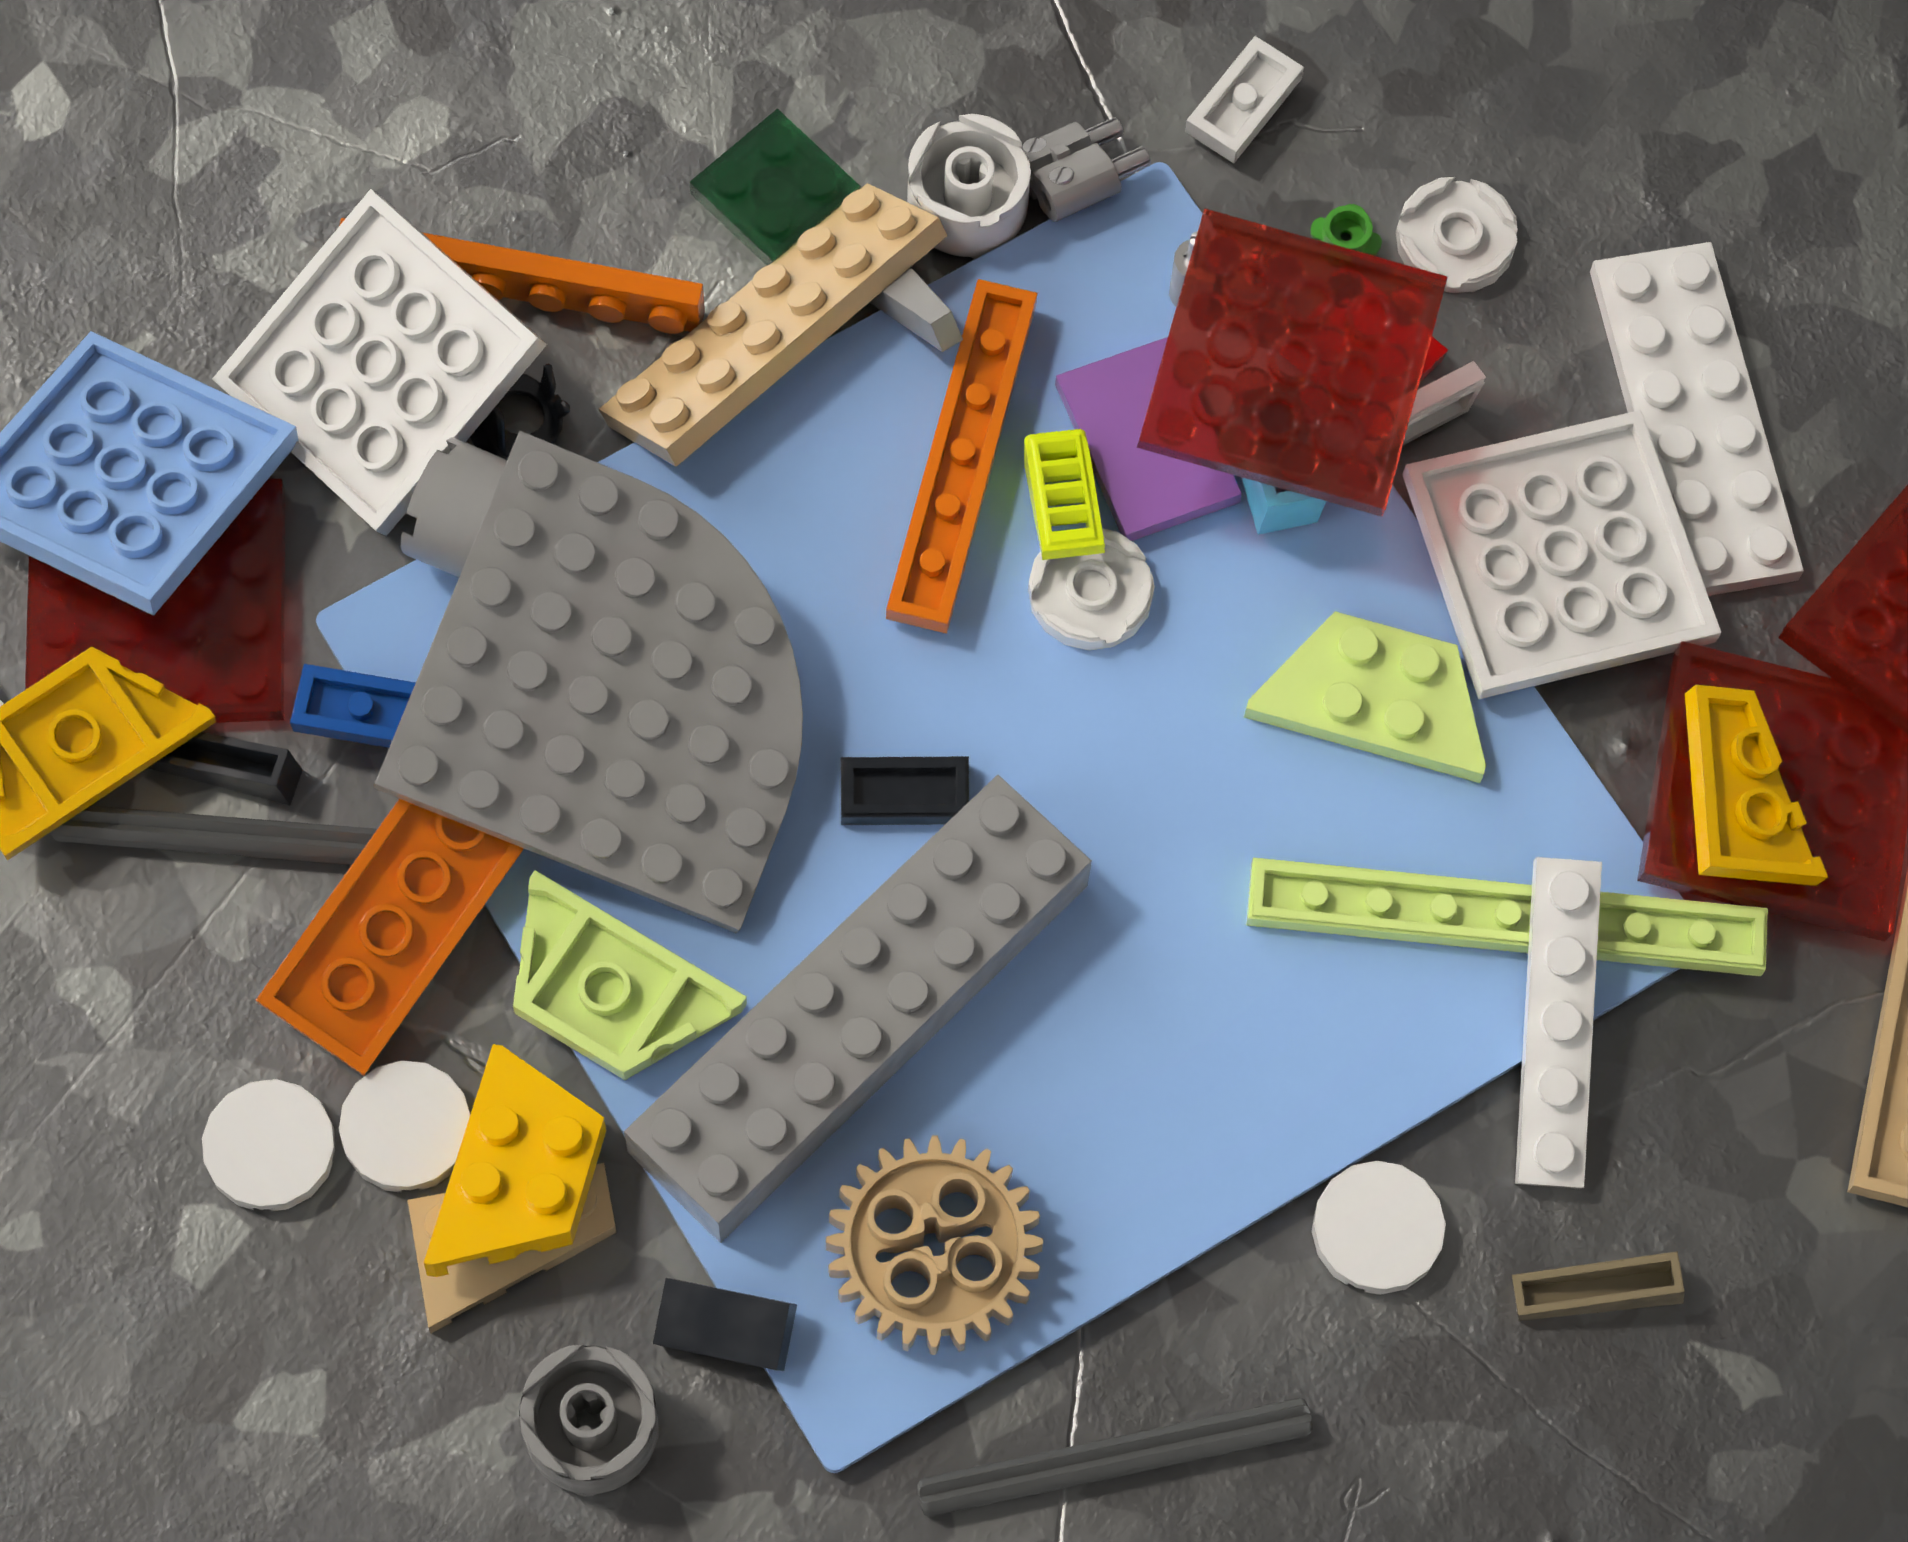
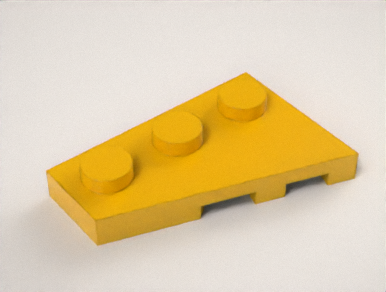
(1738, 795)

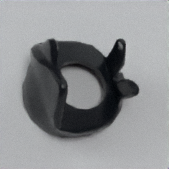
(493, 436)

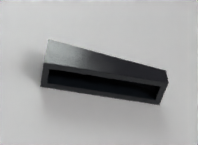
(236, 766)

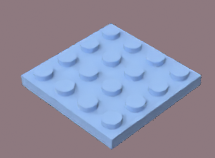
(130, 470)

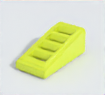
(1062, 458)

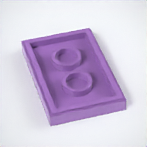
(1140, 486)

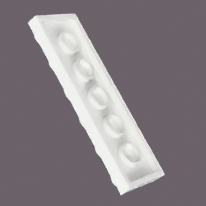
(1691, 382)

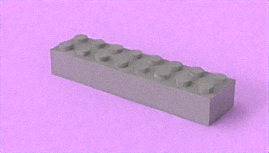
(857, 1008)

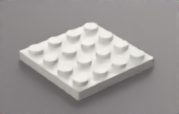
(380, 359)
(1560, 554)

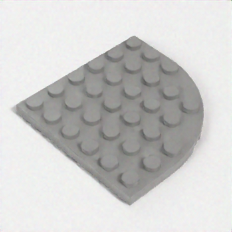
(608, 690)

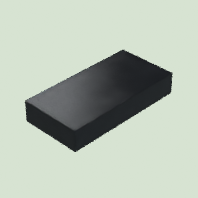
(903, 789)
(725, 1324)

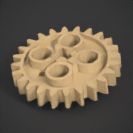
(951, 1301)

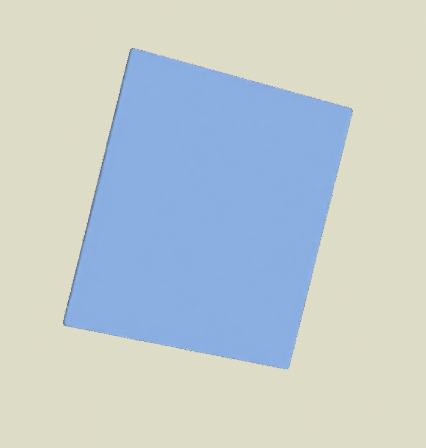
(1147, 1046)

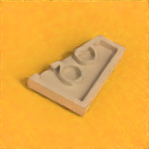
(478, 1281)

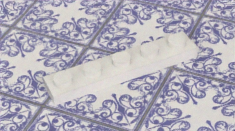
(1558, 1023)

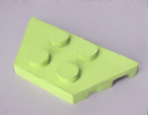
(1378, 695)
(610, 985)

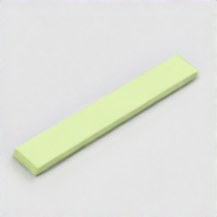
(1498, 916)

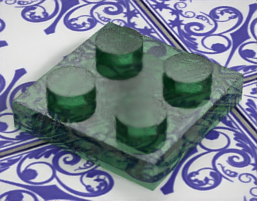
(772, 187)

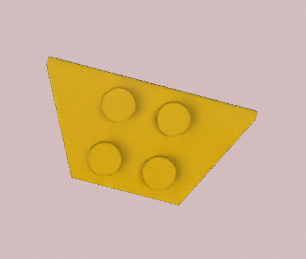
(80, 740)
(517, 1169)

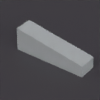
(919, 310)

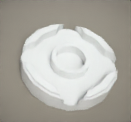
(1458, 233)
(1093, 597)
(404, 1126)
(269, 1145)
(1378, 1227)

